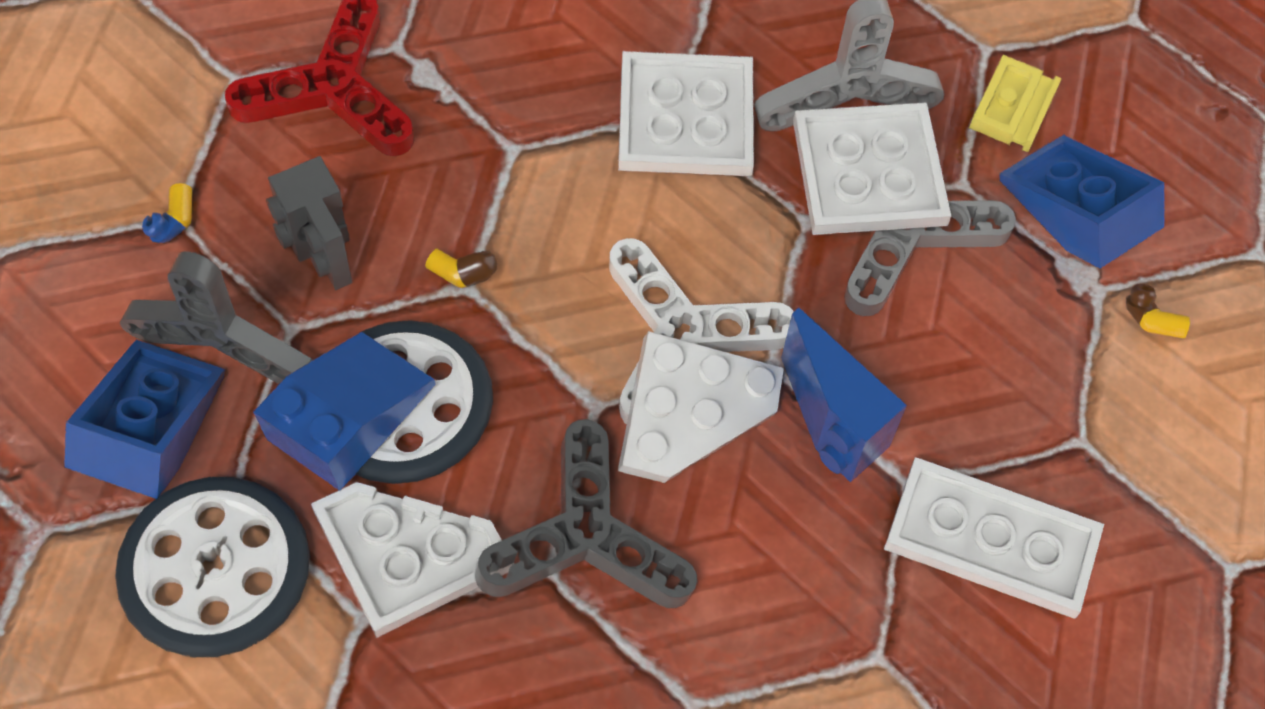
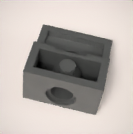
(311, 218)

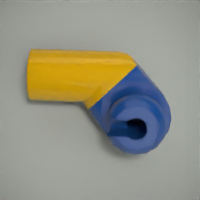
(175, 220)

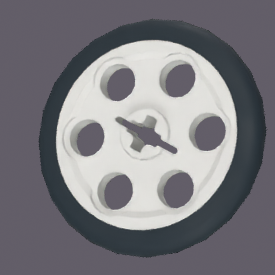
(466, 386)
(249, 616)

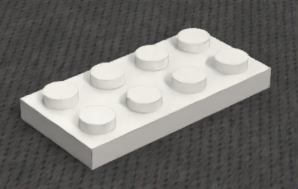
(995, 537)

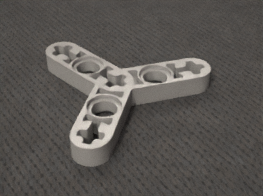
(854, 74)
(903, 243)

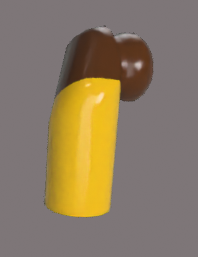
(462, 271)
(1151, 318)

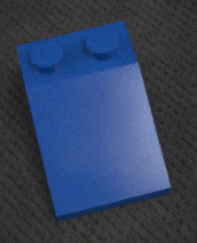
(1087, 199)
(841, 401)
(342, 407)
(141, 419)

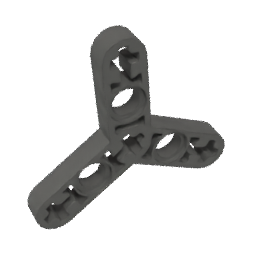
(207, 318)
(569, 541)

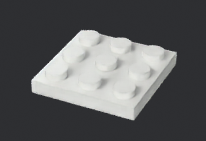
(686, 114)
(870, 168)

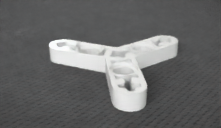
(678, 310)

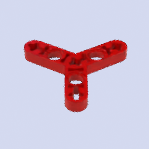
(338, 98)

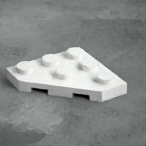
(692, 404)
(402, 552)

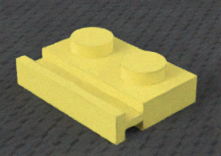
(1014, 103)

